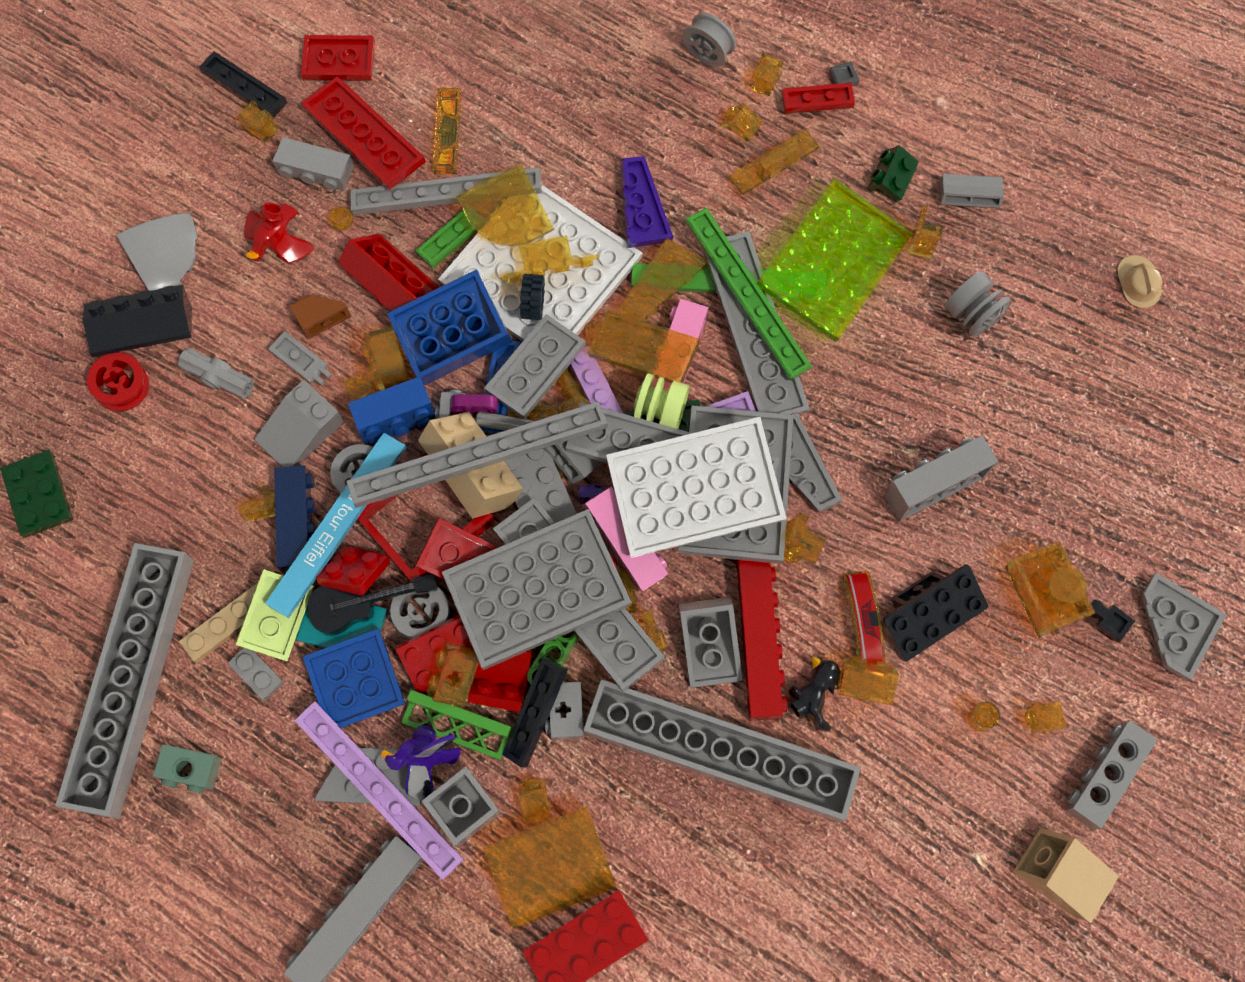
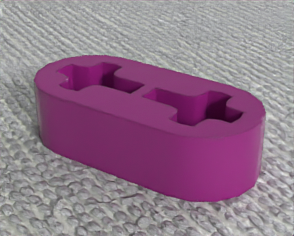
(473, 403)

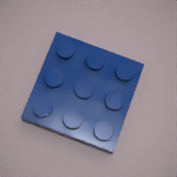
(354, 679)

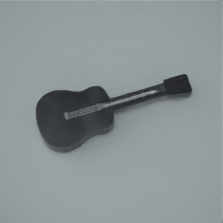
(337, 610)

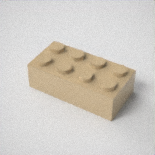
(479, 490)

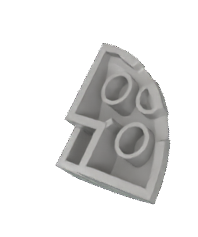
(162, 249)

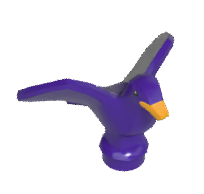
(420, 756)

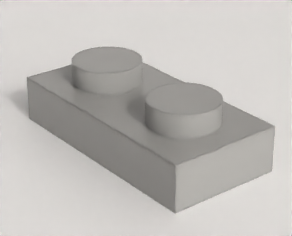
(256, 673)

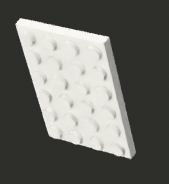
(696, 487)

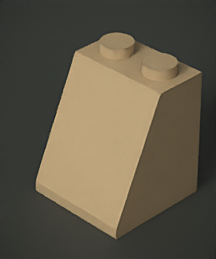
(1066, 874)

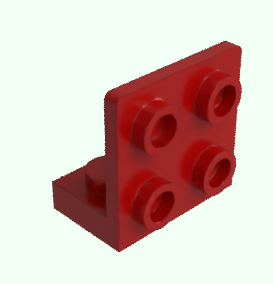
(502, 684)

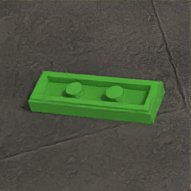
(446, 240)

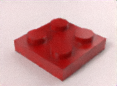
(353, 570)

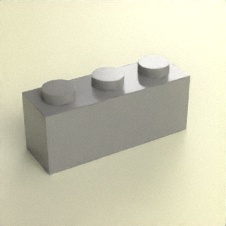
(313, 164)

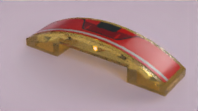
(865, 616)

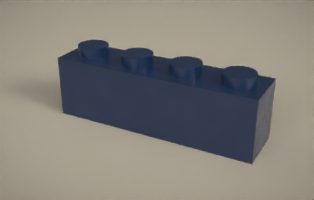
(293, 512)

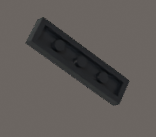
(242, 83)
(535, 712)

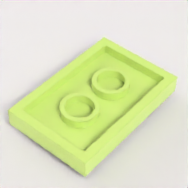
(265, 628)

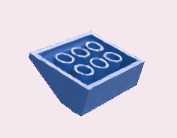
(449, 327)

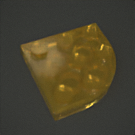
(506, 209)

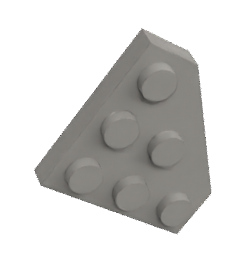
(1180, 625)

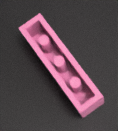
(687, 319)
(643, 569)

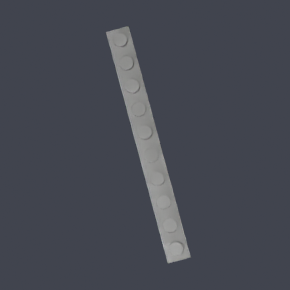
(476, 454)

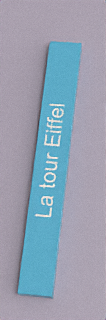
(329, 533)

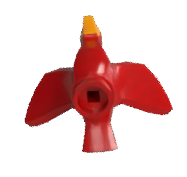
(269, 231)

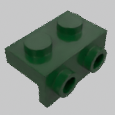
(893, 172)

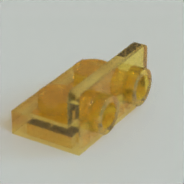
(795, 532)

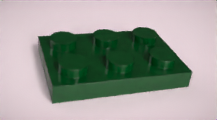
(36, 493)

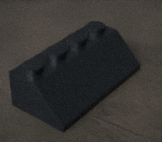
(137, 320)

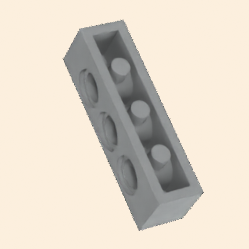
(1138, 746)

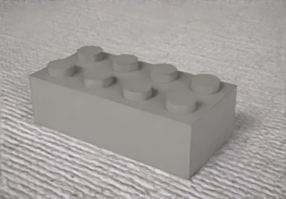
(940, 478)

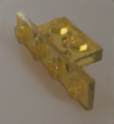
(774, 162)
(547, 255)

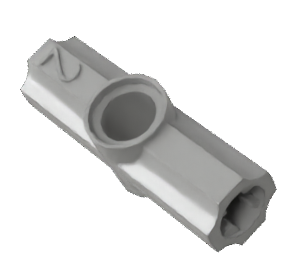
(216, 373)

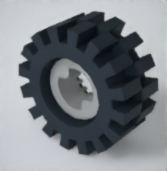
(532, 296)

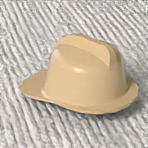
(1139, 281)

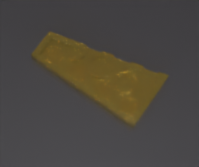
(661, 279)

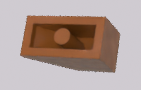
(319, 314)

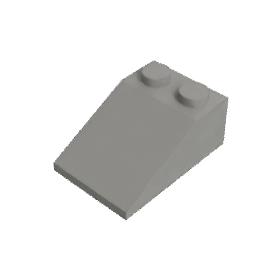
(298, 426)
(710, 642)

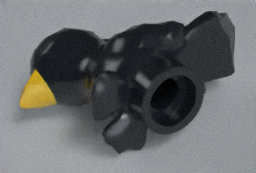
(810, 697)

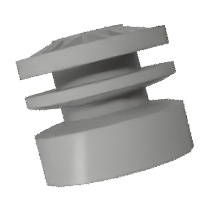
(981, 307)

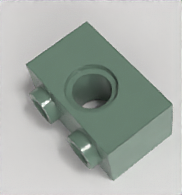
(173, 759)

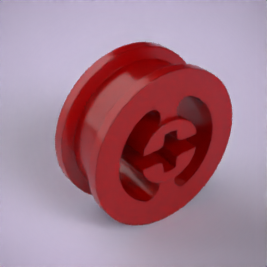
(111, 370)

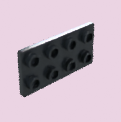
(933, 610)

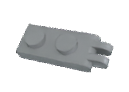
(299, 359)

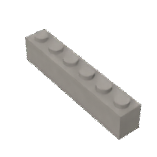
(355, 914)

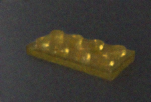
(644, 347)

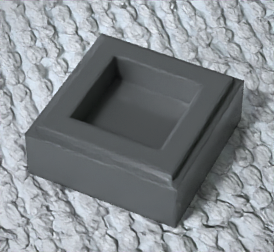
(844, 74)

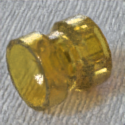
(988, 716)

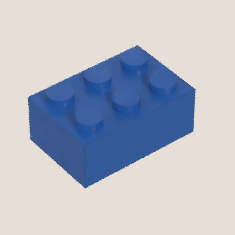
(392, 411)

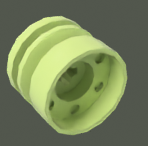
(660, 403)

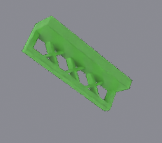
(463, 716)

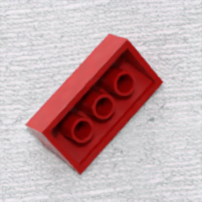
(384, 271)

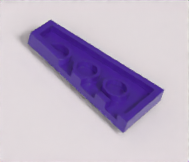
(643, 210)

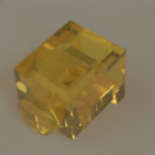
(767, 74)
(257, 122)

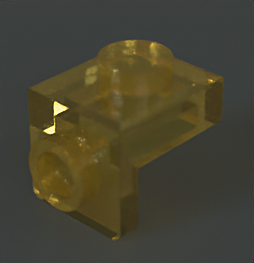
(742, 120)

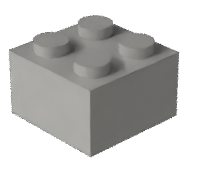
(461, 807)

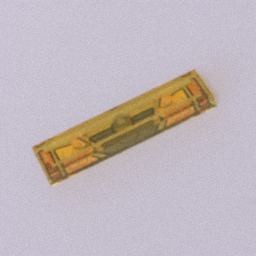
(447, 131)

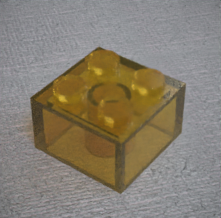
(384, 358)

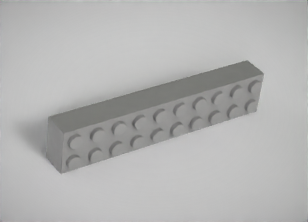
(125, 682)
(722, 751)

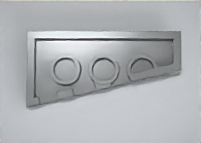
(809, 472)

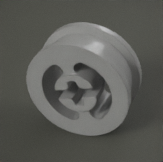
(709, 39)
(345, 459)
(405, 624)

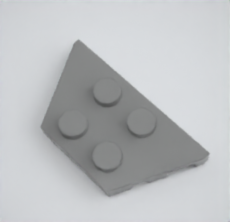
(340, 789)

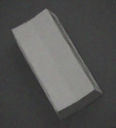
(971, 190)

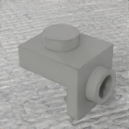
(443, 409)

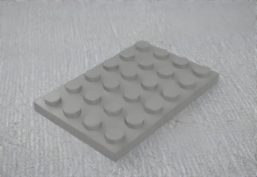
(763, 542)
(536, 589)

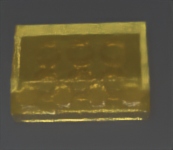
(549, 867)

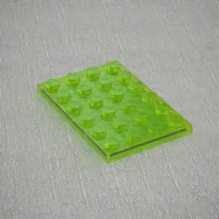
(834, 260)

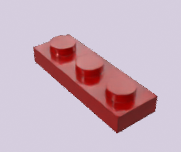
(818, 98)

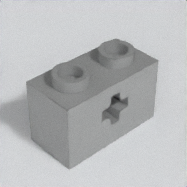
(572, 465)
(572, 726)

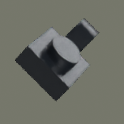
(1112, 620)

